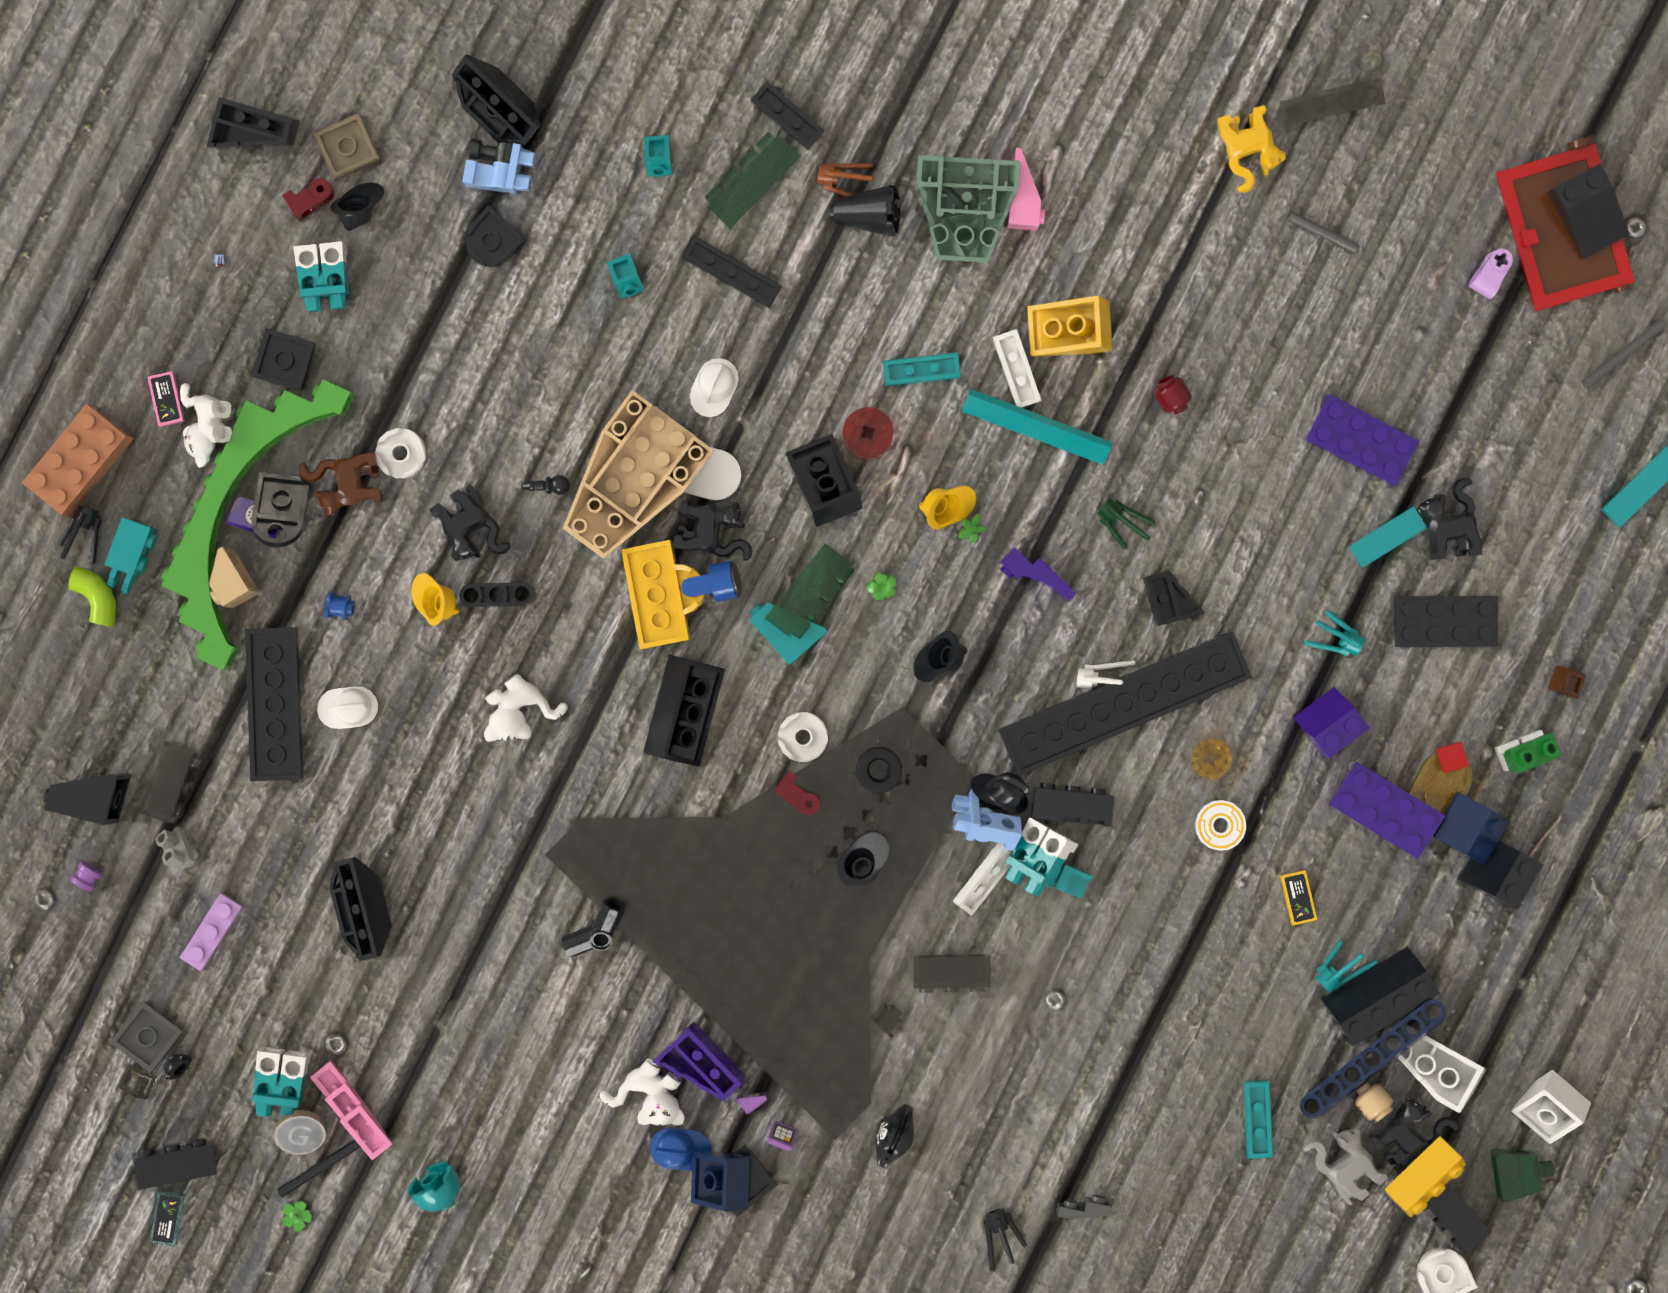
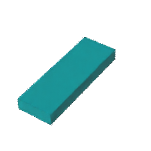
(921, 369)
(1387, 537)
(1258, 1119)

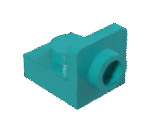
(657, 155)
(625, 276)

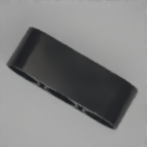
(485, 594)

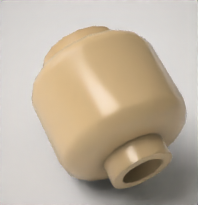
(1374, 1101)

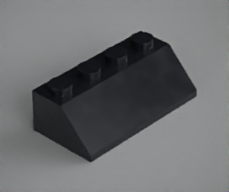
(684, 710)
(1380, 996)

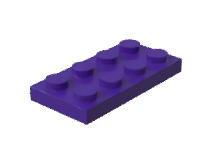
(1362, 440)
(1387, 810)

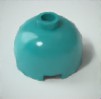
(436, 1189)

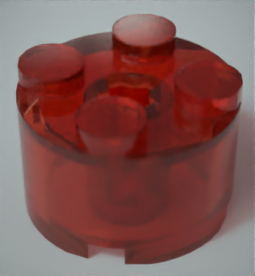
(869, 419)

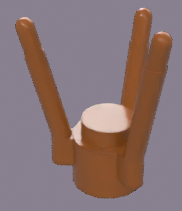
(831, 174)

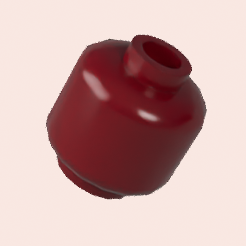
(1172, 394)

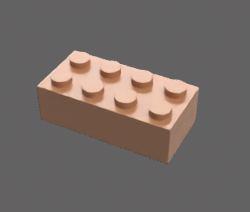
(78, 460)

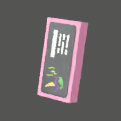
(166, 399)

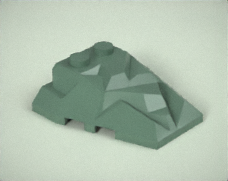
(966, 203)

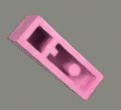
(1025, 209)

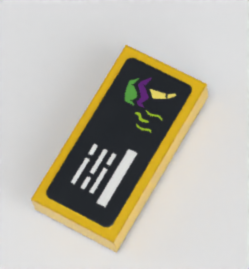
(1298, 897)

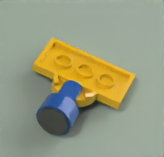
(668, 592)

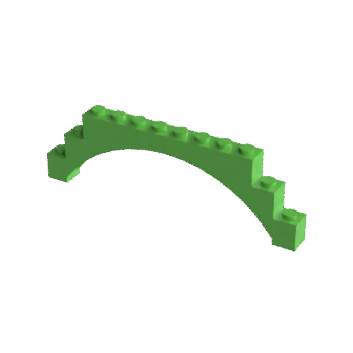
(194, 557)

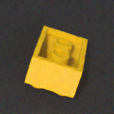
(1070, 327)

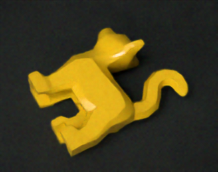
(1247, 142)

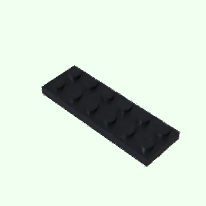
(274, 704)

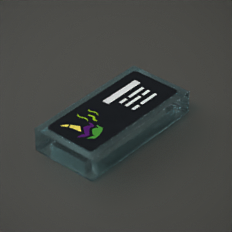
(167, 1218)

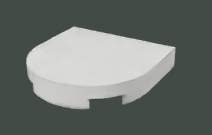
(717, 478)
(1444, 1272)

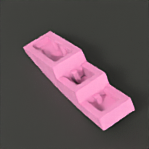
(351, 1109)

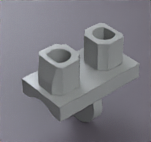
(177, 851)

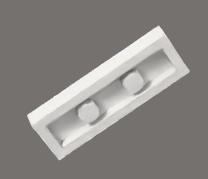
(1016, 369)
(983, 879)

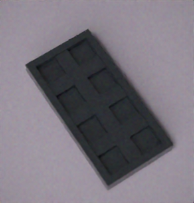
(1445, 621)

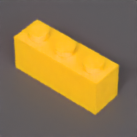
(1425, 1177)

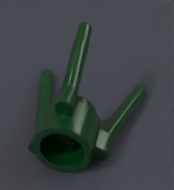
(1113, 512)

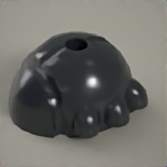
(176, 1066)

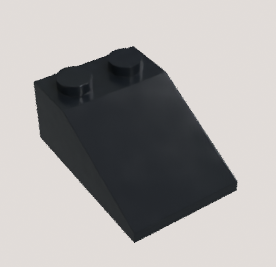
(1590, 211)
(824, 480)

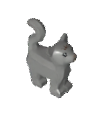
(1348, 1168)

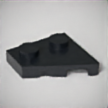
(1168, 599)

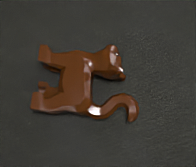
(349, 480)

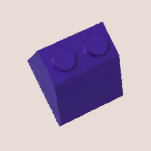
(1331, 723)

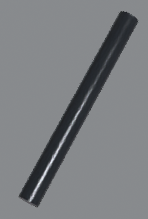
(318, 1168)

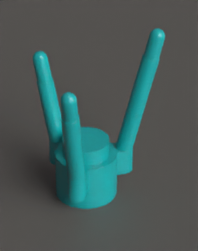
(1349, 640)
(1331, 979)

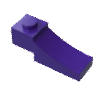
(1016, 565)

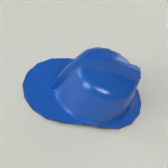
(675, 1147)

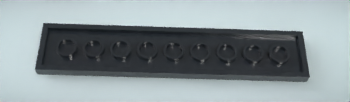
(1118, 708)

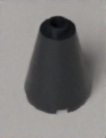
(869, 211)

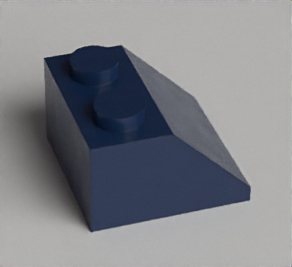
(1471, 828)
(720, 1180)

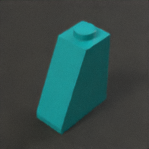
(788, 647)

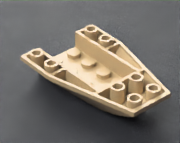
(633, 474)

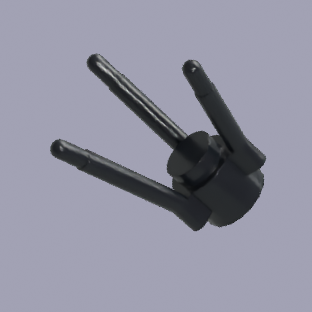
(83, 518)
(998, 1222)

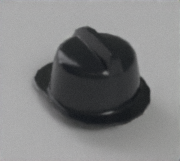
(357, 204)
(939, 657)
(1003, 791)
(863, 860)

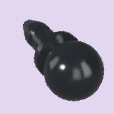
(558, 484)

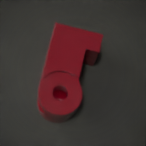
(310, 199)
(804, 801)

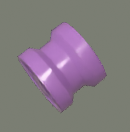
(86, 876)

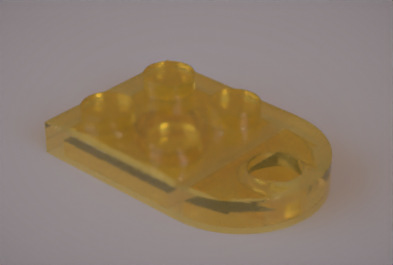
(1439, 788)

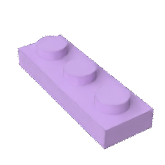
(211, 931)

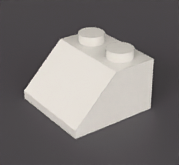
(1552, 1107)

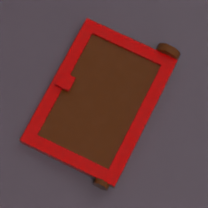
(1544, 246)

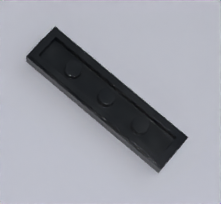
(732, 272)

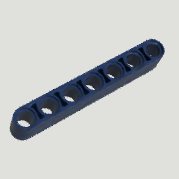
(1386, 1057)

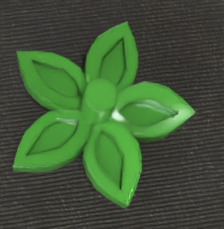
(971, 529)

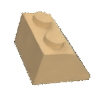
(230, 580)

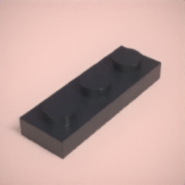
(787, 116)

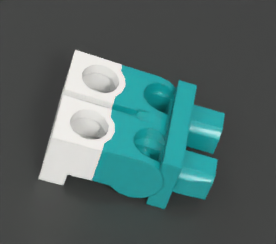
(322, 274)
(1039, 856)
(279, 1080)

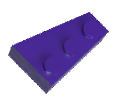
(701, 1062)

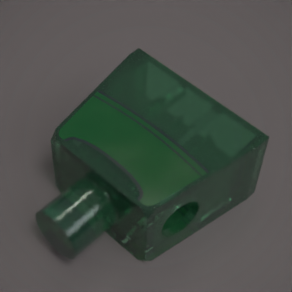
(1518, 1173)

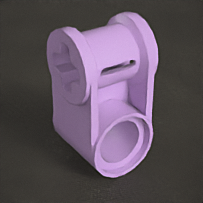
(1489, 275)

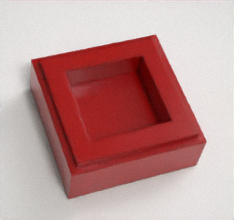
(1452, 757)

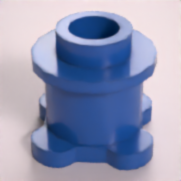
(339, 606)

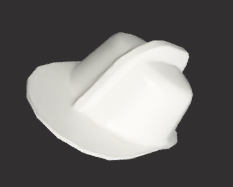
(714, 387)
(347, 707)

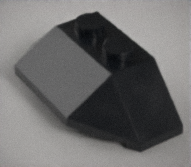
(495, 101)
(360, 908)

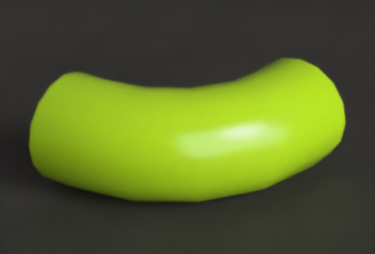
(98, 594)

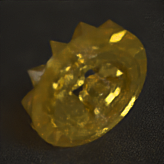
(1221, 765)

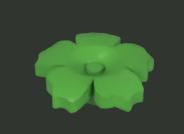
(882, 586)
(296, 1215)

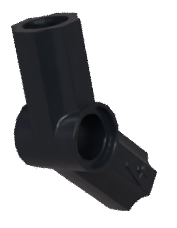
(599, 933)

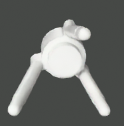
(1088, 678)

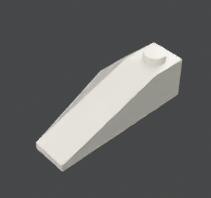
(1439, 1069)

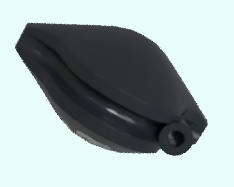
(894, 1136)

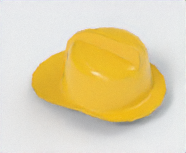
(948, 506)
(433, 600)

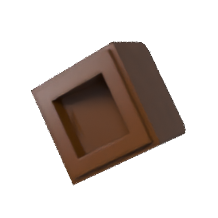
(1566, 681)

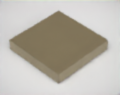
(347, 146)

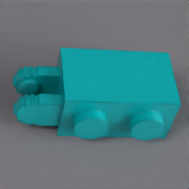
(130, 552)

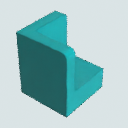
(1072, 880)

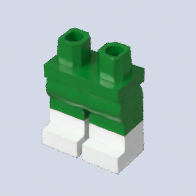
(1530, 752)

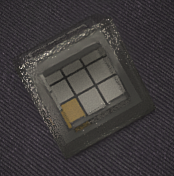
(137, 1082)

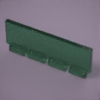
(757, 178)
(804, 594)

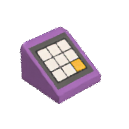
(751, 1101)
(782, 1136)

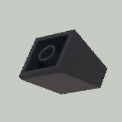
(90, 799)
(1504, 877)

